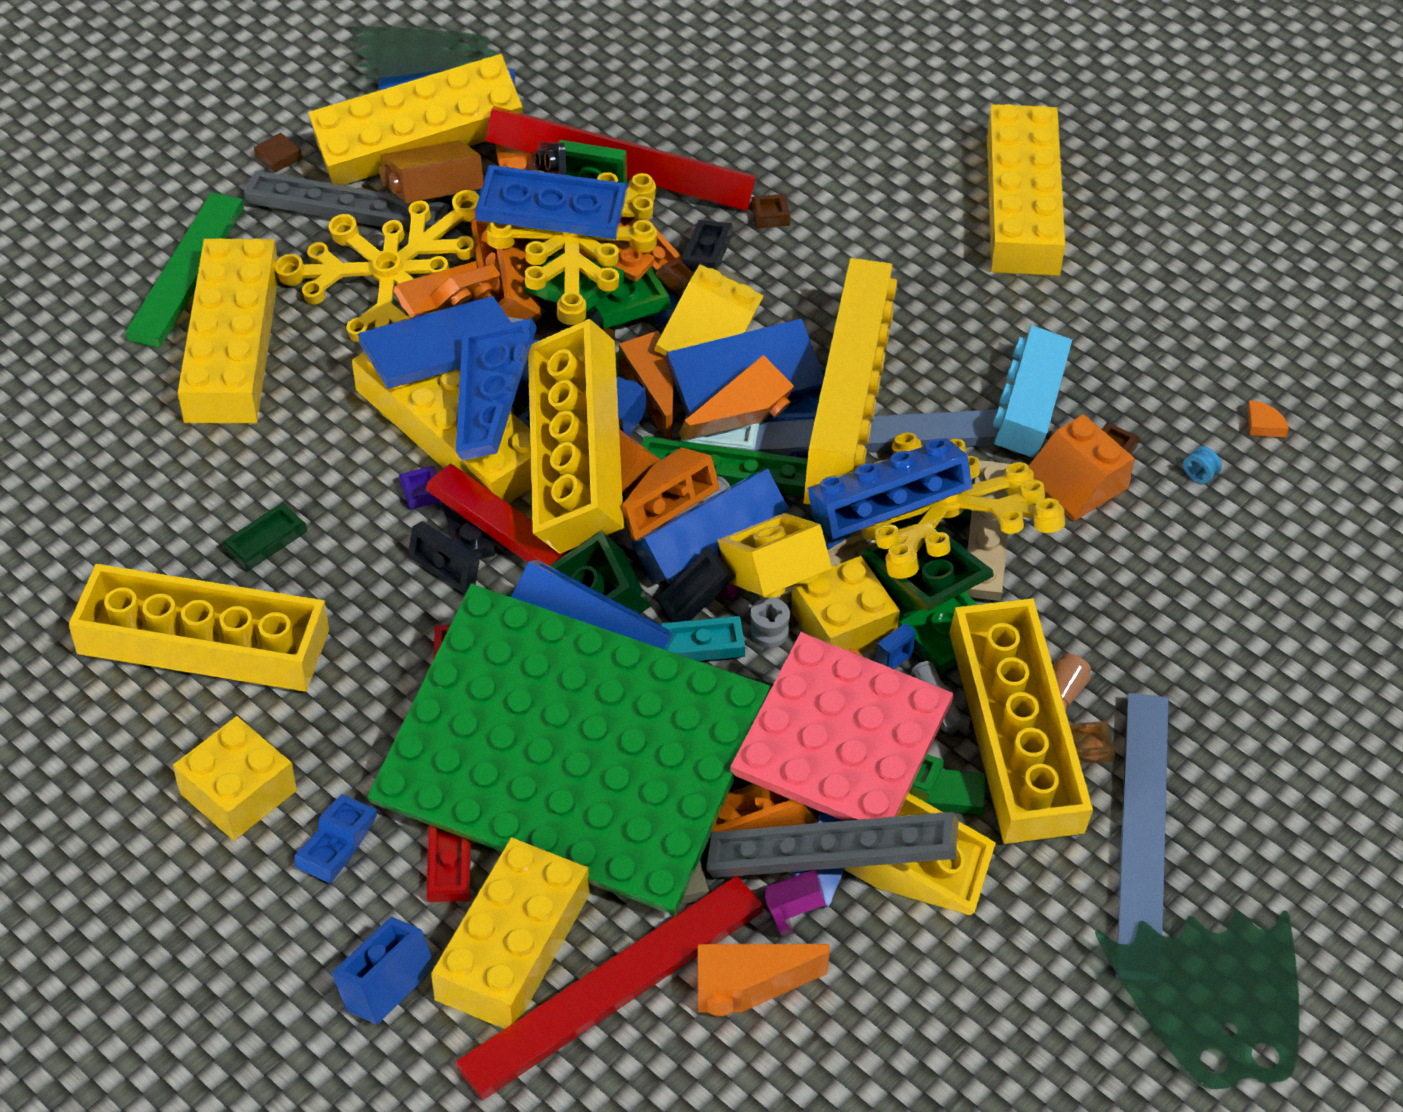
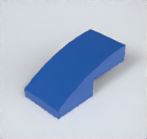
(337, 838)

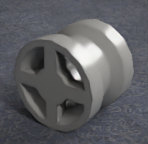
(764, 631)

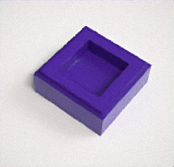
(414, 487)

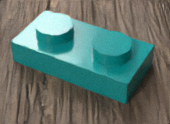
(708, 638)

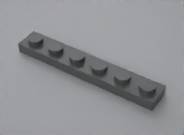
(333, 199)
(833, 845)

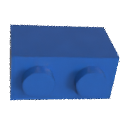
(383, 970)

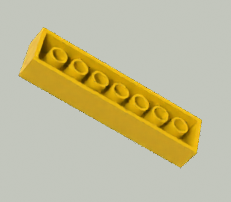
(852, 372)

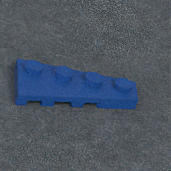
(488, 384)

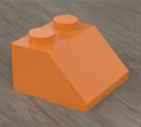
(1082, 467)

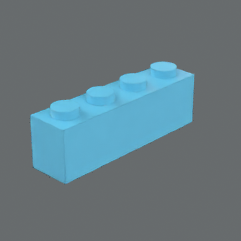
(1032, 391)

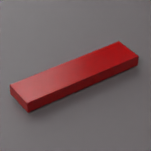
(490, 514)

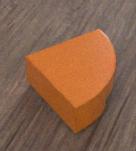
(1266, 420)

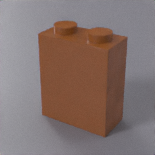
(432, 171)

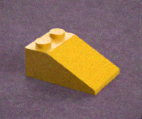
(709, 311)
(943, 883)

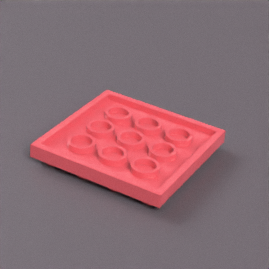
(841, 732)

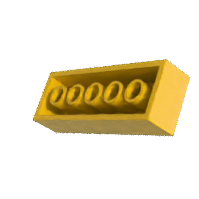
(412, 116)
(1025, 190)
(229, 332)
(429, 417)
(574, 437)
(200, 627)
(1020, 721)

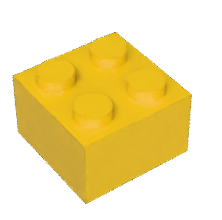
(776, 554)
(845, 607)
(235, 778)

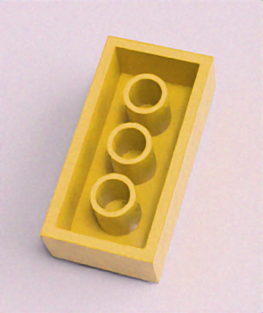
(511, 934)

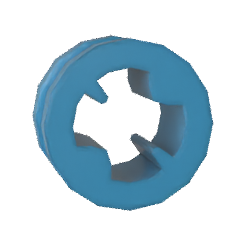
(1202, 465)

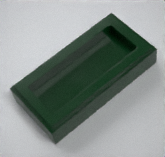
(264, 537)

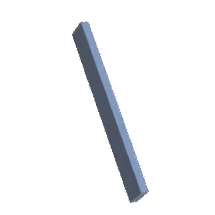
(970, 426)
(1143, 816)

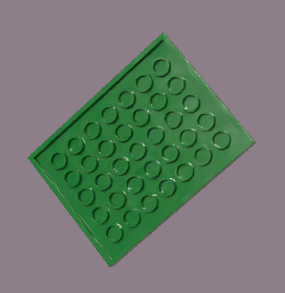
(571, 745)

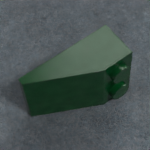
(606, 569)
(936, 579)

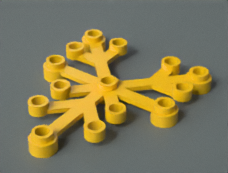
(385, 266)
(571, 305)
(1009, 511)

